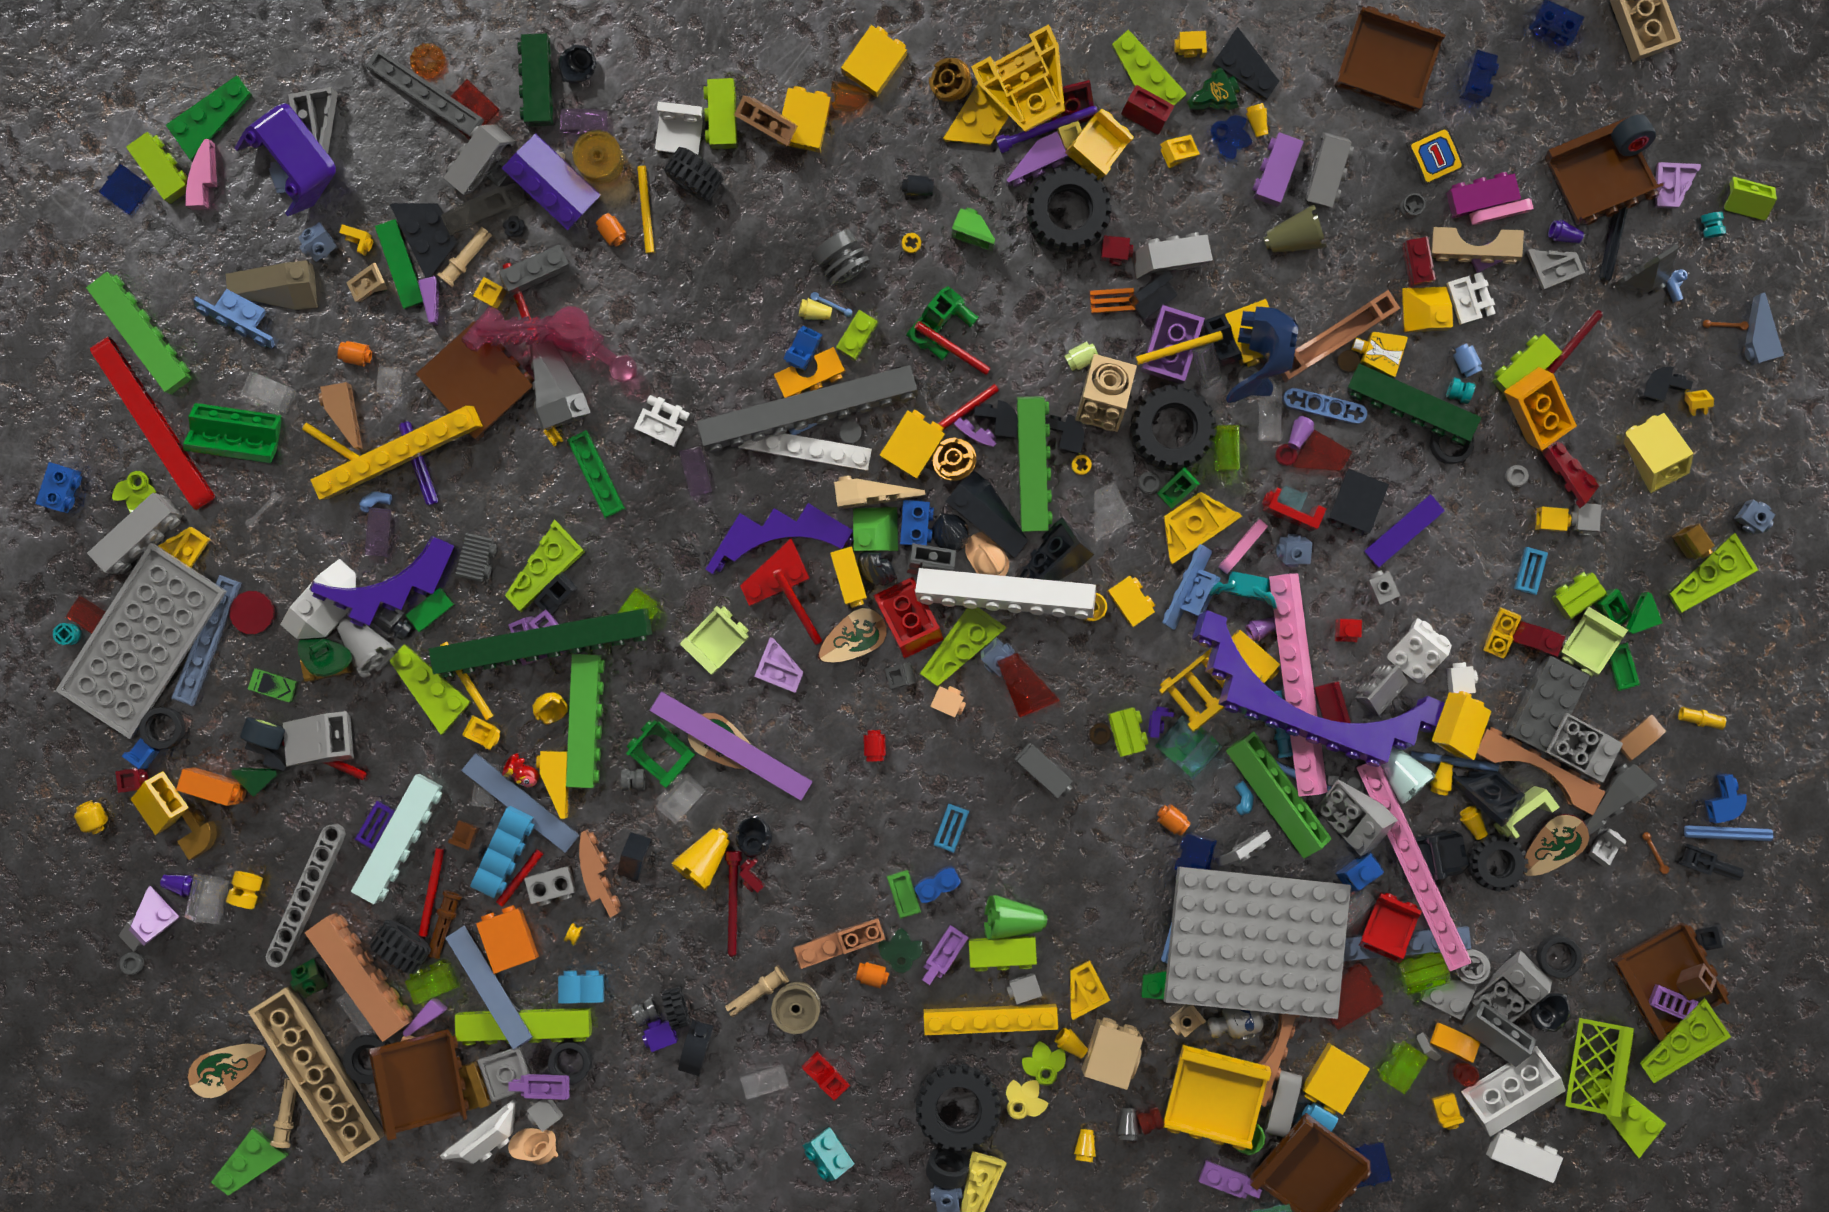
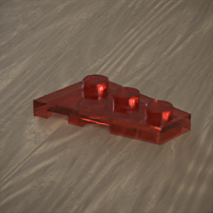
(1024, 686)

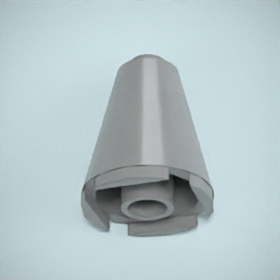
(367, 647)

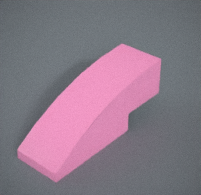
(201, 177)

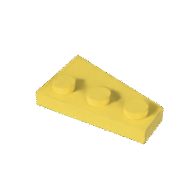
(981, 1181)

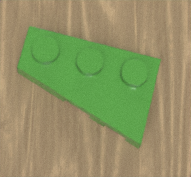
(247, 1162)

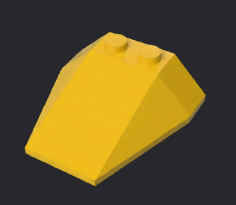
(1026, 81)

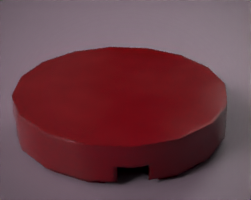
(252, 612)

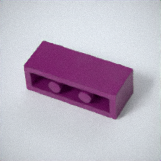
(1482, 194)

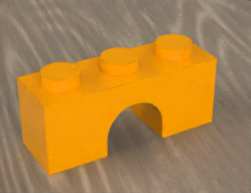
(828, 369)

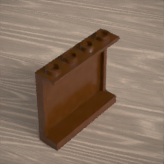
(1389, 59)
(1599, 178)
(476, 379)
(1660, 963)
(418, 1082)
(1311, 1169)

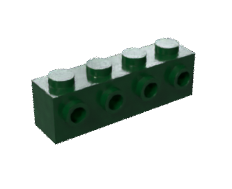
(536, 80)

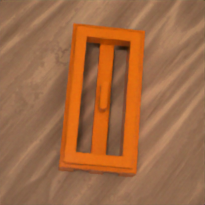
(1093, 301)

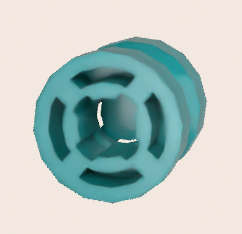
(1713, 224)
(1460, 390)
(72, 634)

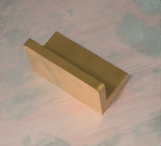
(475, 1087)

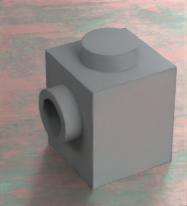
(1586, 519)
(1382, 587)
(543, 1113)

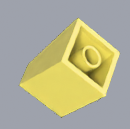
(1658, 452)

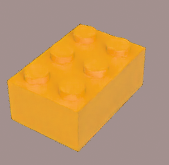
(1540, 408)

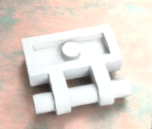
(1465, 301)
(659, 427)

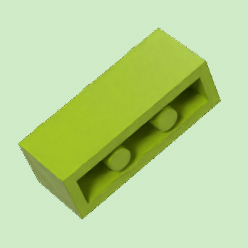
(720, 113)
(159, 167)
(1539, 353)
(1002, 953)

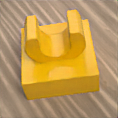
(1699, 399)

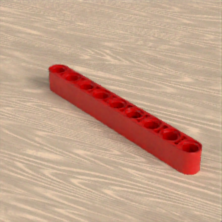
(152, 423)

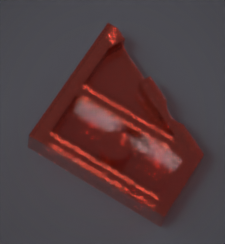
(1322, 454)

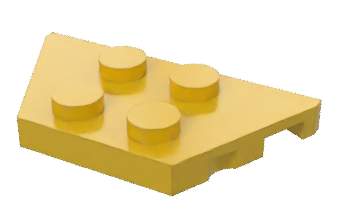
(978, 120)
(1195, 524)

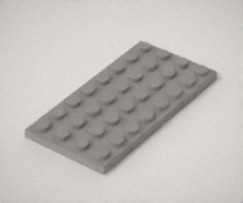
(141, 640)

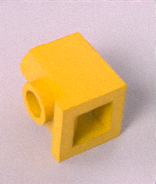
(1191, 44)

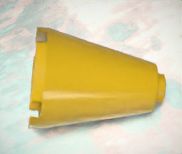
(702, 858)

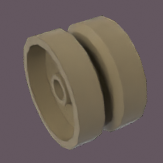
(796, 994)

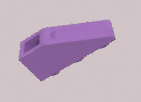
(1044, 154)

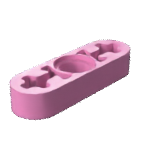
(1501, 211)
(1243, 546)

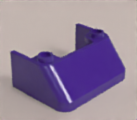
(295, 151)

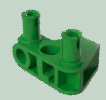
(935, 320)

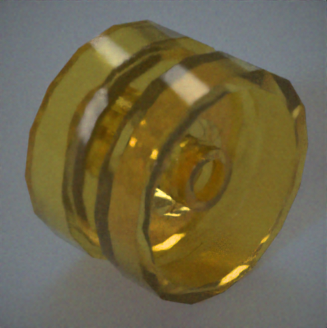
(595, 144)

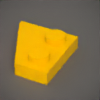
(186, 545)
(1085, 990)

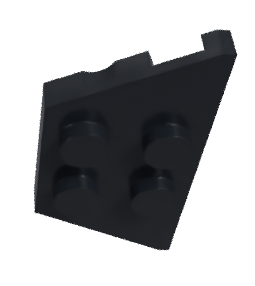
(425, 234)
(1491, 794)

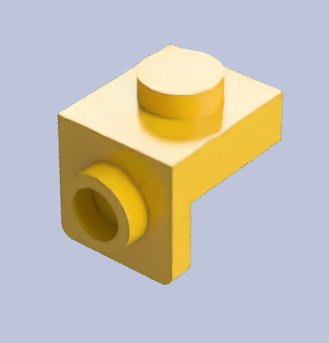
(482, 732)

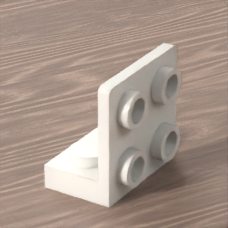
(679, 127)

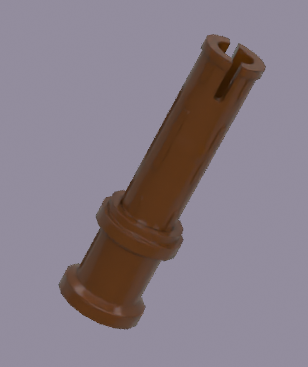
(446, 914)

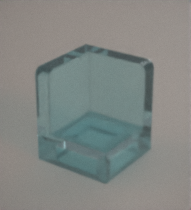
(1292, 498)

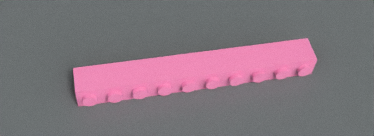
(1297, 679)

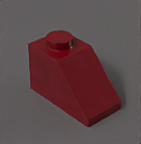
(1538, 639)

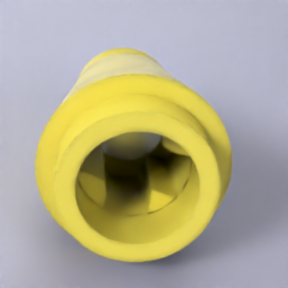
(814, 310)

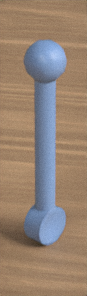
(815, 296)

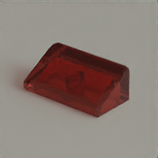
(85, 614)

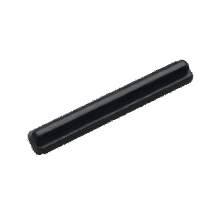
(1613, 245)

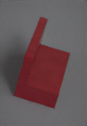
(1147, 109)
(1332, 702)

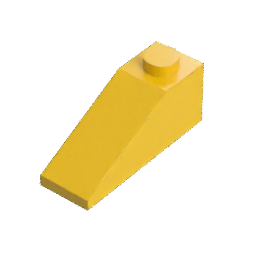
(553, 773)

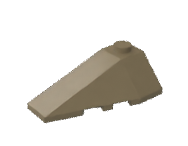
(281, 285)

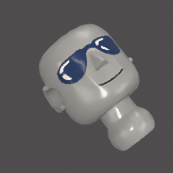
(1237, 1023)

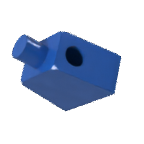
(1360, 872)

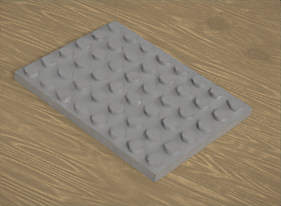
(1257, 943)

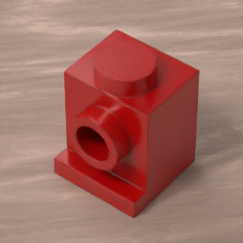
(1348, 630)

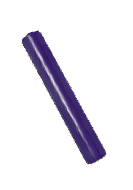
(421, 471)

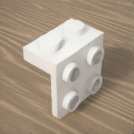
(1420, 651)

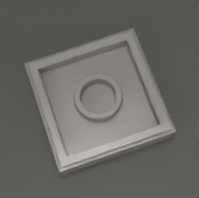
(500, 1069)

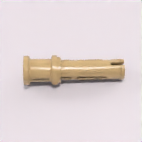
(458, 264)
(765, 986)
(284, 1123)

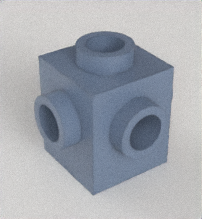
(316, 242)
(1755, 517)
(1294, 550)
(994, 652)
(946, 1199)

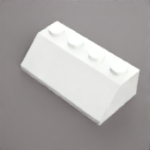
(1513, 1092)

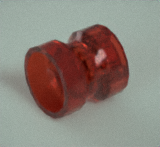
(1469, 1074)
(1150, 1120)

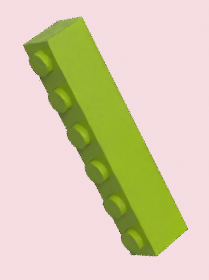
(541, 1023)

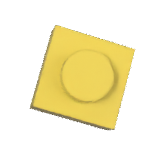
(1069, 133)

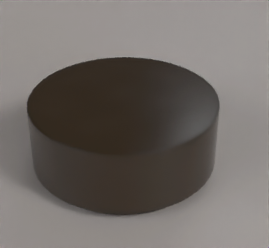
(1348, 361)
(1100, 734)

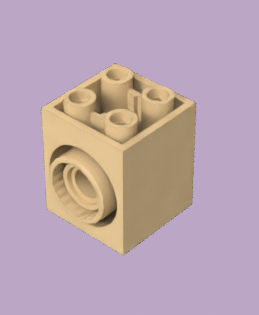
(1106, 393)
(1113, 1053)

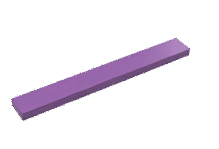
(730, 745)

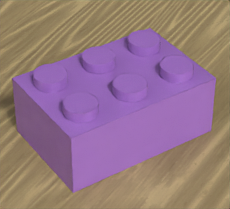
(1171, 329)

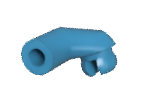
(1247, 799)

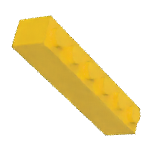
(990, 1019)

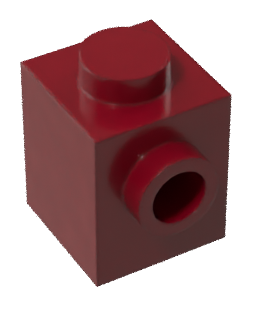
(1116, 250)

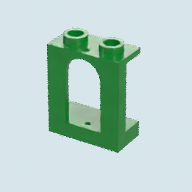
(637, 752)

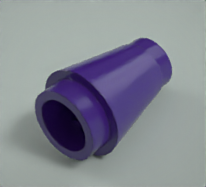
(1565, 232)
(177, 883)

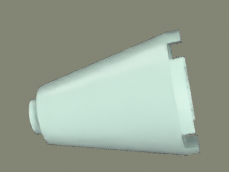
(1406, 775)

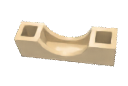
(1448, 244)

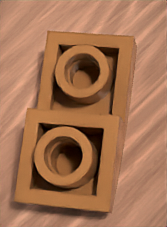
(1641, 737)

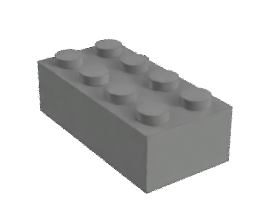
(134, 534)

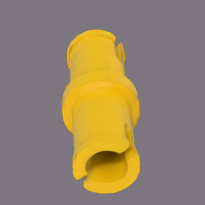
(1702, 718)

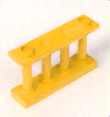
(1196, 719)

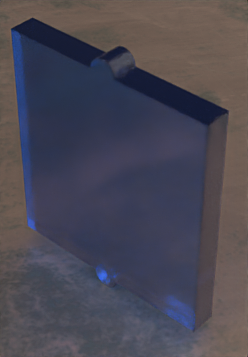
(125, 189)
(1378, 1163)

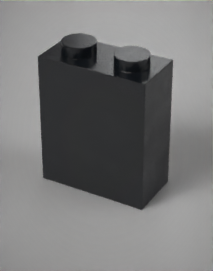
(1356, 502)

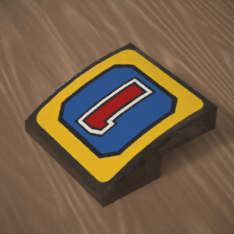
(1435, 155)

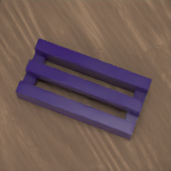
(385, 809)

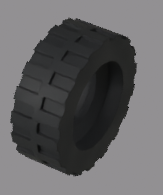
(352, 1053)

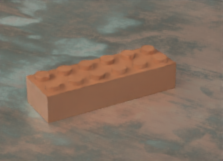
(359, 976)

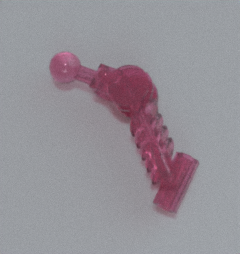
(567, 329)

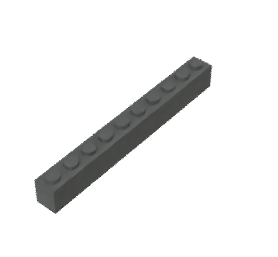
(807, 408)

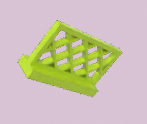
(1620, 1069)

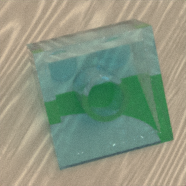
(1188, 749)

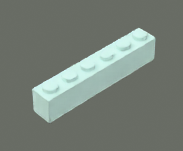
(397, 838)

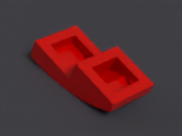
(825, 1075)

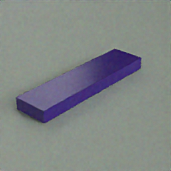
(1404, 531)

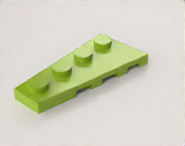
(1146, 70)
(553, 556)
(1719, 571)
(434, 694)
(1688, 1040)
(1637, 1123)

